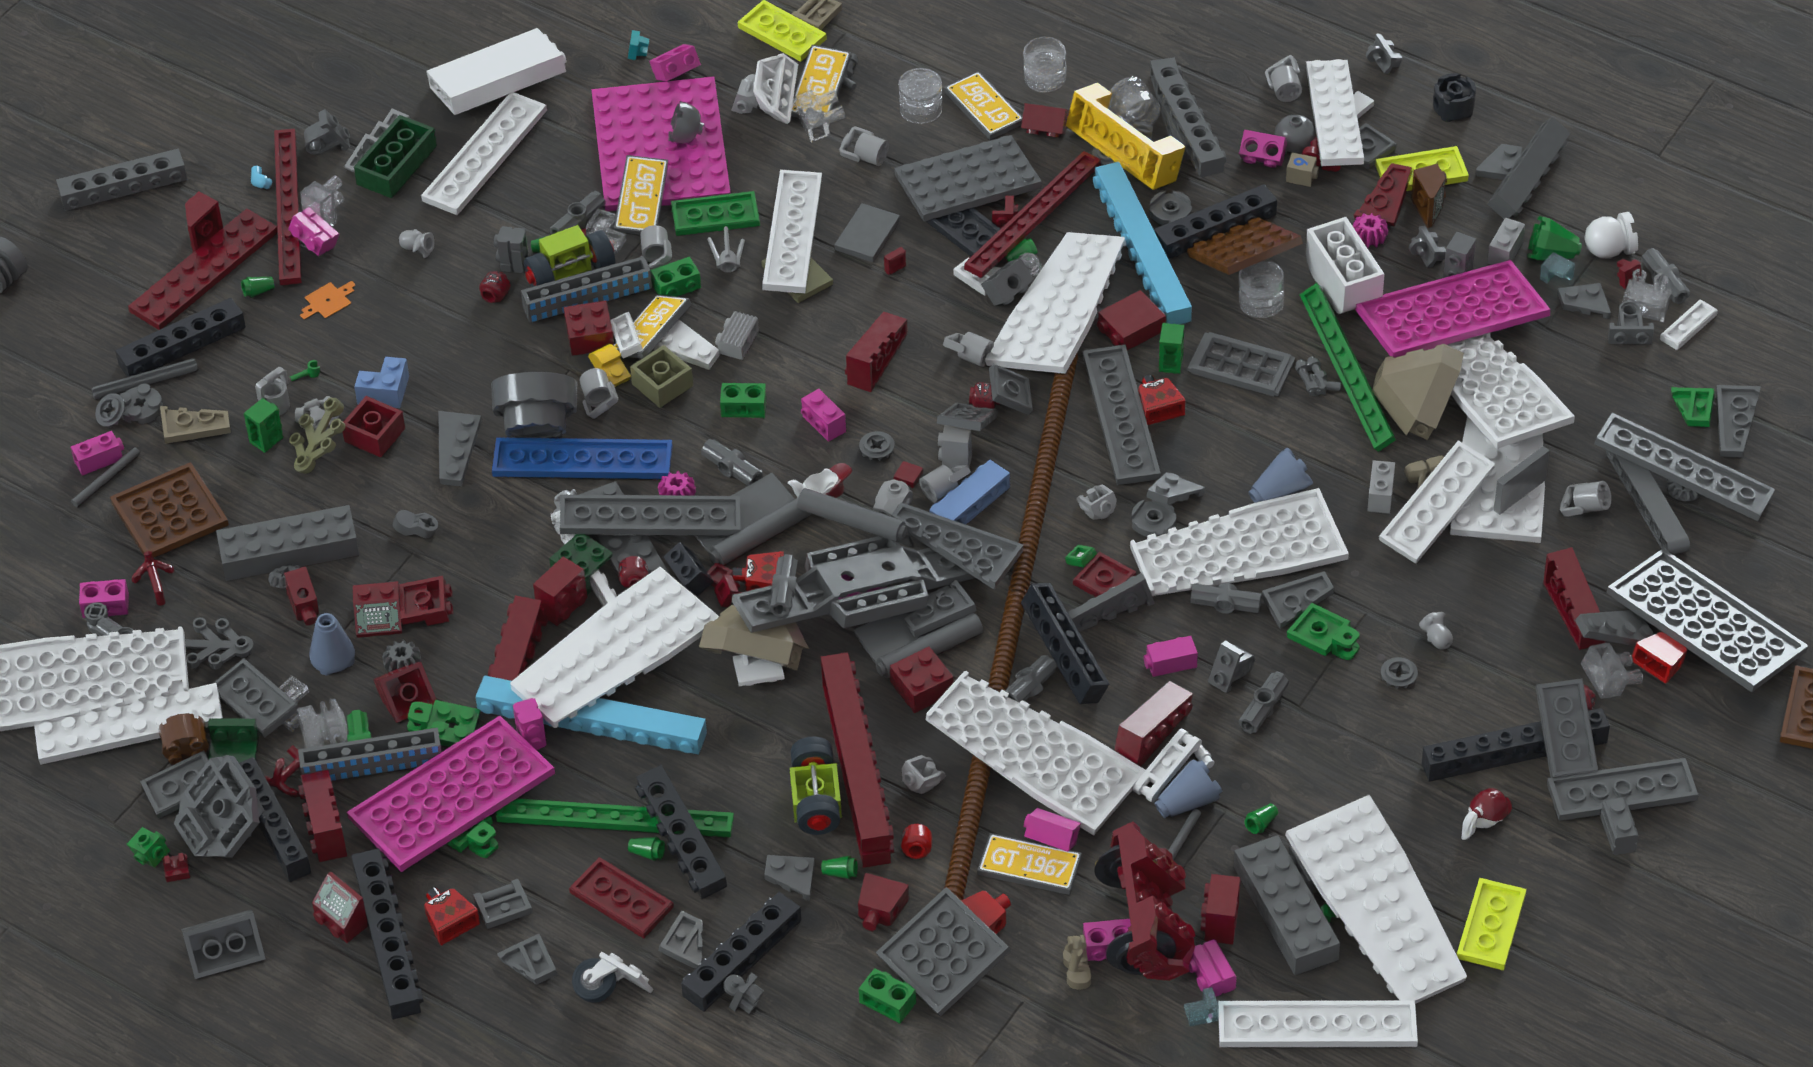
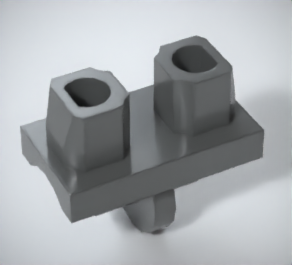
(1383, 54)
(1426, 246)
(745, 994)

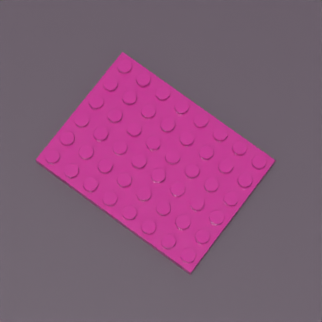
(637, 123)

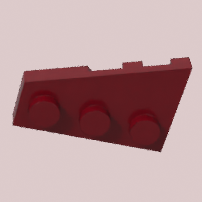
(1388, 194)

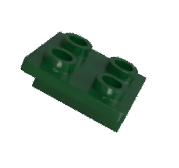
(584, 553)
(233, 738)

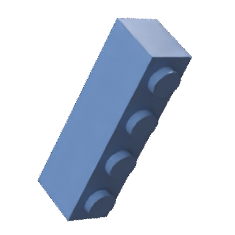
(973, 493)

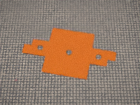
(326, 308)

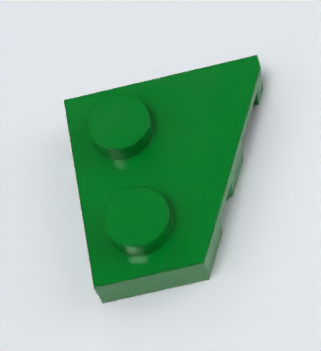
(1694, 405)

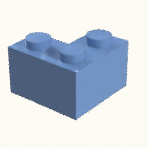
(384, 386)

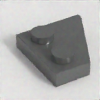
(1499, 162)
(1584, 299)
(1172, 489)
(791, 873)
(684, 940)
(530, 959)

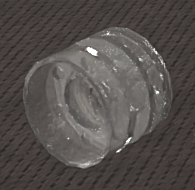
(1044, 64)
(920, 95)
(1133, 102)
(1261, 289)
(322, 726)

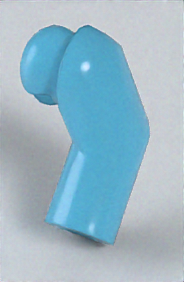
(259, 180)

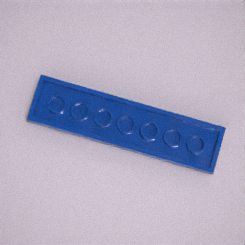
(582, 458)

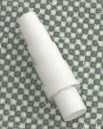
(1203, 755)

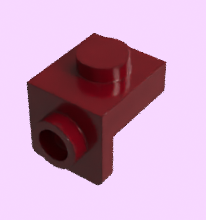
(1001, 218)

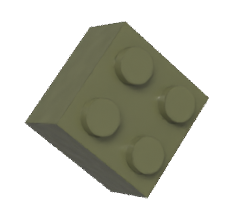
(661, 376)

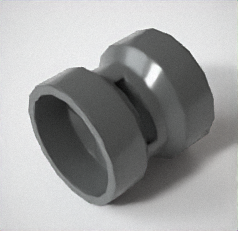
(93, 614)

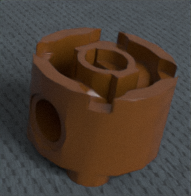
(183, 737)

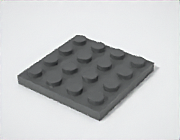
(943, 951)

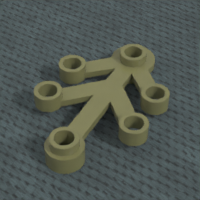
(306, 458)

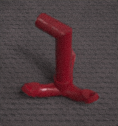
(151, 566)
(280, 777)

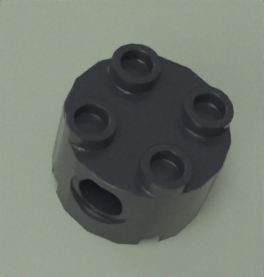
(1454, 97)

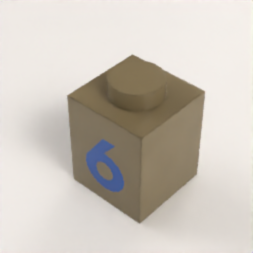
(1302, 169)

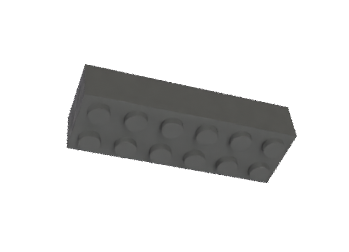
(286, 541)
(1286, 905)

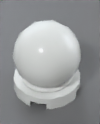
(1609, 236)

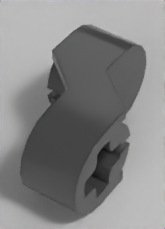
(419, 524)

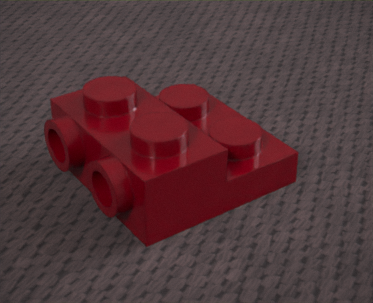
(425, 601)

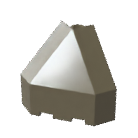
(1418, 387)
(776, 644)

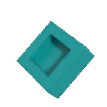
(638, 45)

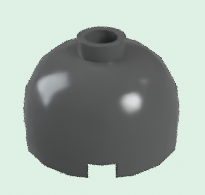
(685, 124)
(1297, 131)

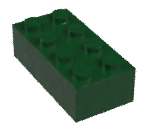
(395, 156)

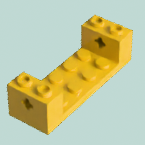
(1148, 161)

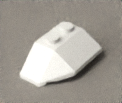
(776, 86)

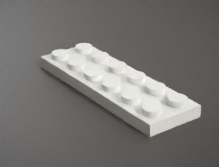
(1437, 502)

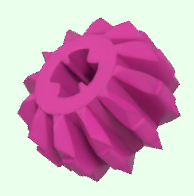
(1371, 229)
(677, 485)

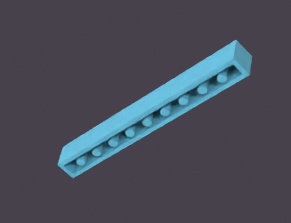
(1142, 243)
(608, 719)

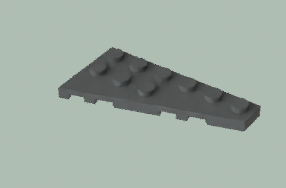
(973, 550)

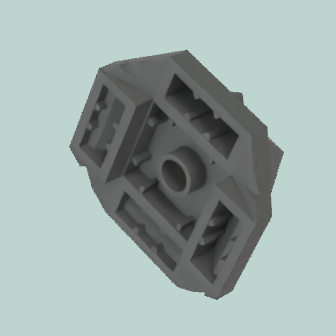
(218, 809)

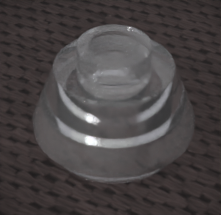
(1032, 263)

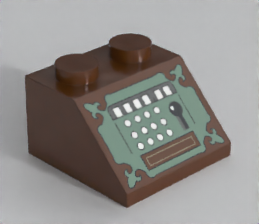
(1429, 192)

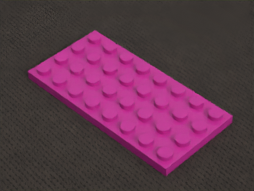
(1452, 309)
(450, 793)

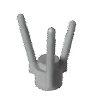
(727, 260)

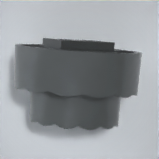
(534, 403)

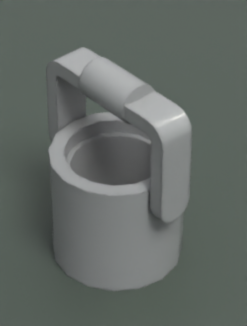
(1284, 79)
(867, 148)
(655, 246)
(971, 347)
(275, 389)
(597, 391)
(942, 480)
(1586, 497)

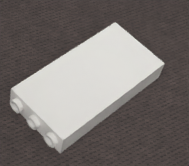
(496, 71)

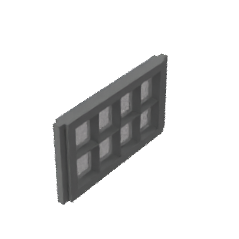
(1241, 364)

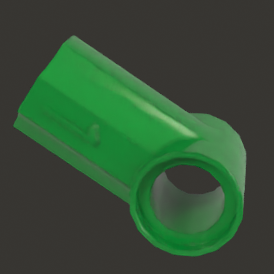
(358, 726)

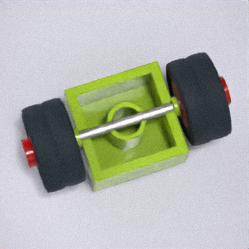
(568, 255)
(815, 786)

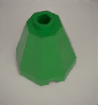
(1551, 238)

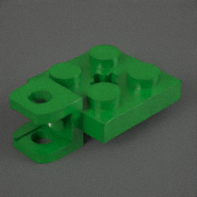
(1334, 634)
(440, 715)
(476, 837)

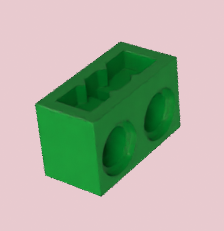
(676, 278)
(1171, 348)
(743, 400)
(263, 425)
(884, 999)

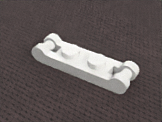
(1166, 765)

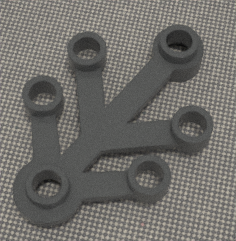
(237, 646)

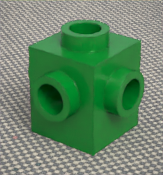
(148, 847)

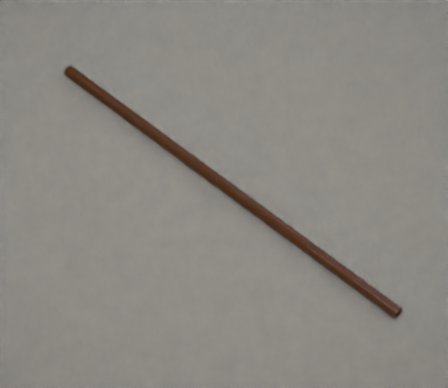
(1012, 620)

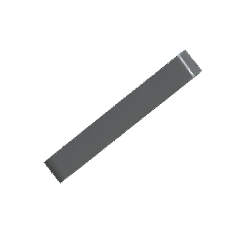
(1651, 505)

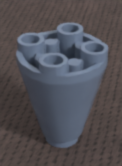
(1281, 478)
(330, 646)
(1188, 790)

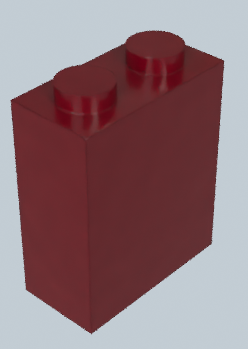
(1131, 320)

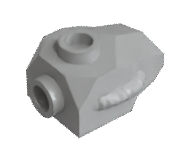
(745, 97)
(891, 495)
(1098, 503)
(921, 774)

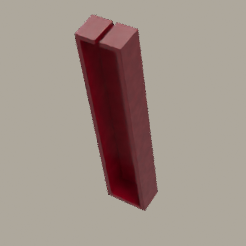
(857, 760)

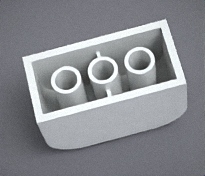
(1343, 265)

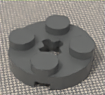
(1162, 201)
(141, 394)
(1146, 526)

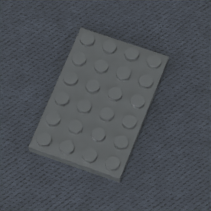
(967, 178)

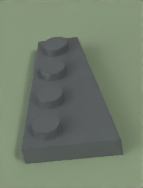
(1735, 415)
(456, 444)
(1116, 600)
(1614, 626)

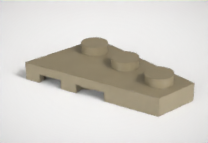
(188, 425)

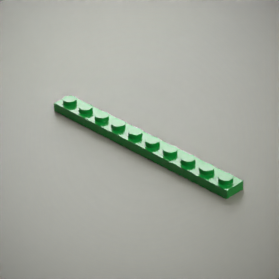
(1347, 367)
(605, 816)

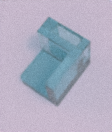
(1557, 266)
(1204, 1010)

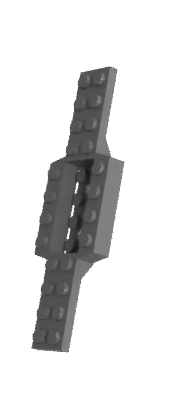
(822, 585)

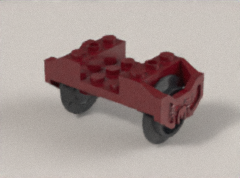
(1158, 939)

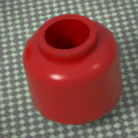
(916, 841)

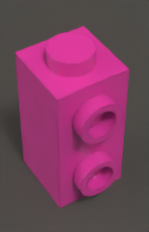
(97, 452)
(1171, 656)
(1051, 829)

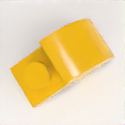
(609, 360)

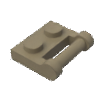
(820, 14)

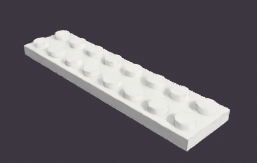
(1334, 113)
(484, 153)
(792, 231)
(121, 724)
(1317, 1024)

